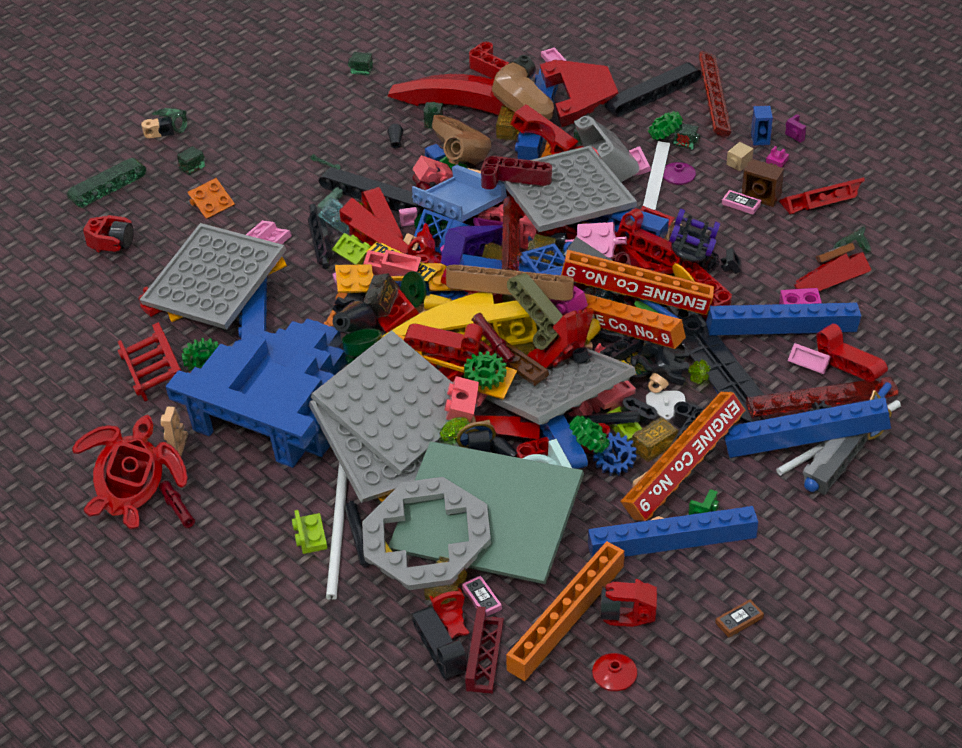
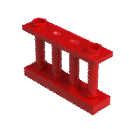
(163, 348)

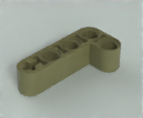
(538, 308)

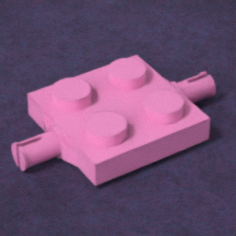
(600, 237)

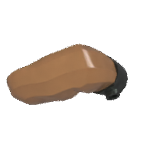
(515, 88)

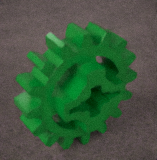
(665, 125)
(200, 353)
(485, 370)
(589, 434)

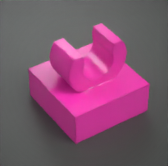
(777, 157)

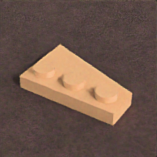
(174, 429)

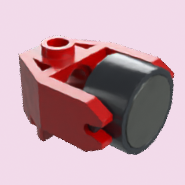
(108, 233)
(643, 598)

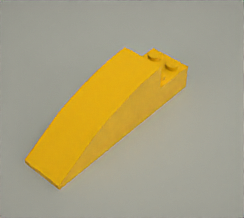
(506, 318)

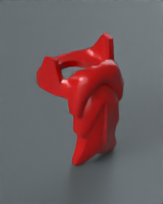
(425, 241)
(451, 613)

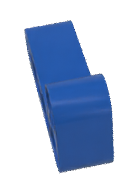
(559, 429)

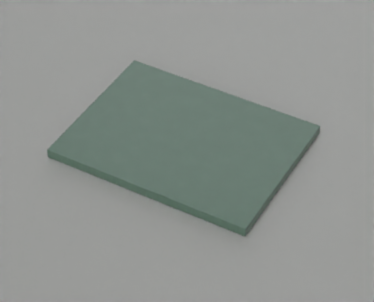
(525, 509)

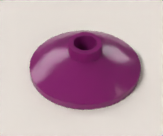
(679, 173)

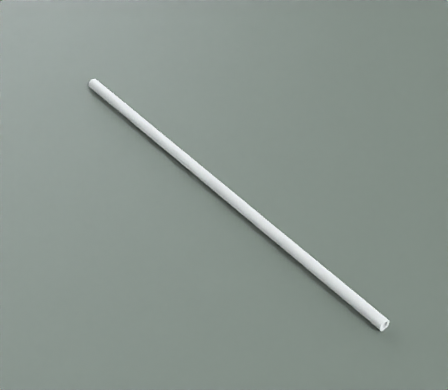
(337, 532)

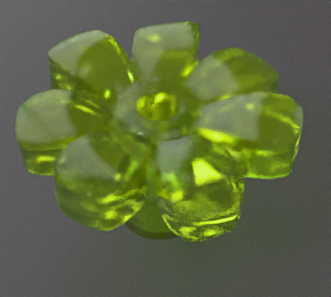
(699, 371)

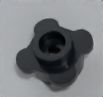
(580, 355)

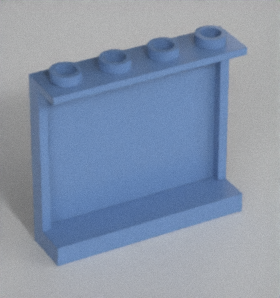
(460, 195)

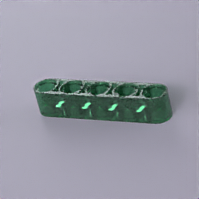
(106, 182)

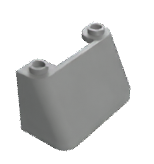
(608, 147)

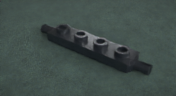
(320, 237)

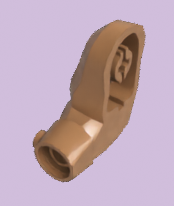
(461, 141)

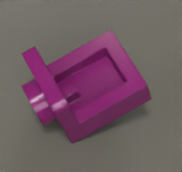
(795, 129)

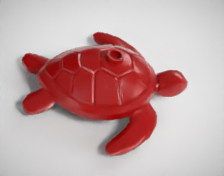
(128, 469)

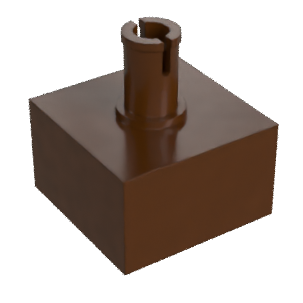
(763, 182)

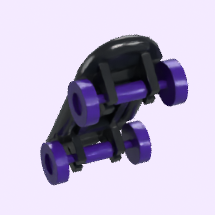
(690, 242)

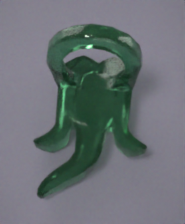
(174, 113)
(857, 235)

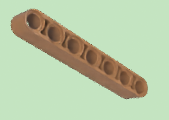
(495, 281)

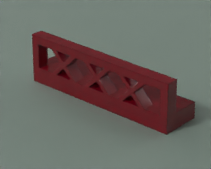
(475, 652)

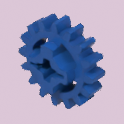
(622, 449)

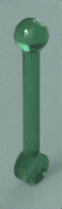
(313, 157)

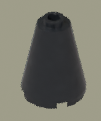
(354, 317)

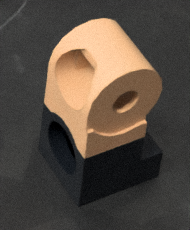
(157, 127)

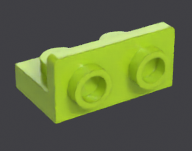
(351, 249)
(310, 532)

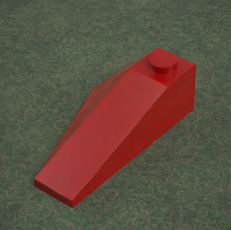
(400, 313)

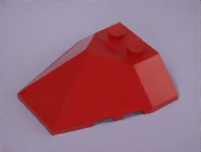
(573, 333)

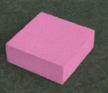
(407, 216)

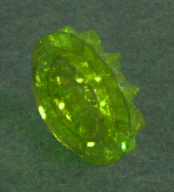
(452, 427)

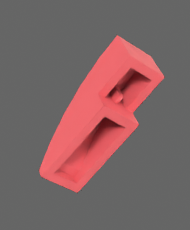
(392, 262)

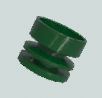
(358, 342)

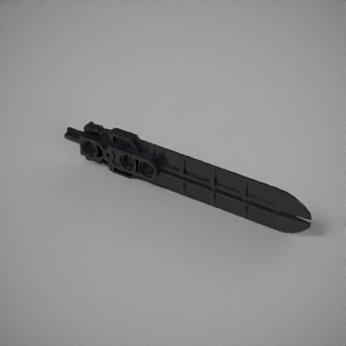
(725, 371)

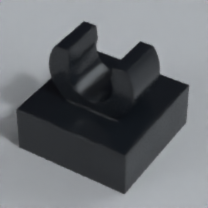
(731, 261)

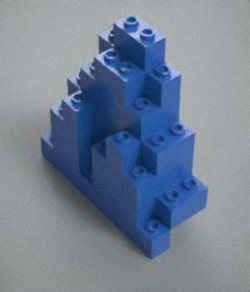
(266, 386)

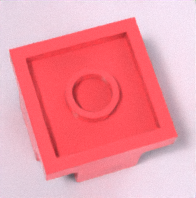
(613, 397)

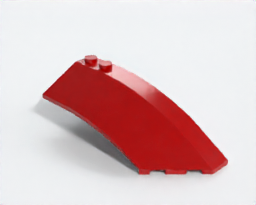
(449, 89)

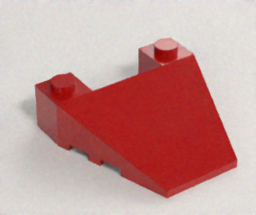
(585, 85)

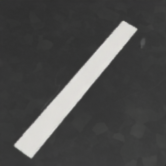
(656, 175)

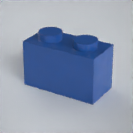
(761, 125)

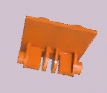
(210, 198)

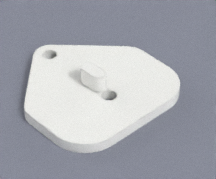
(664, 402)

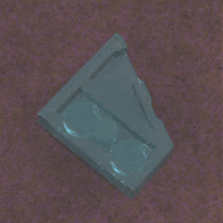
(331, 214)

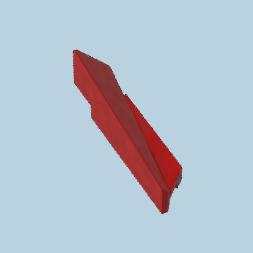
(822, 196)
(368, 227)
(834, 272)
(512, 426)

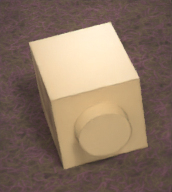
(739, 156)

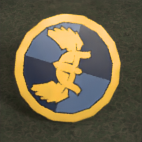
(462, 437)

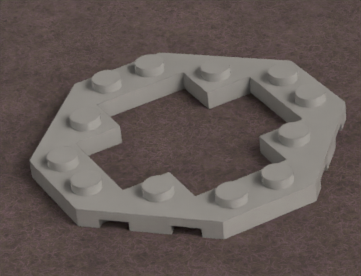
(460, 554)

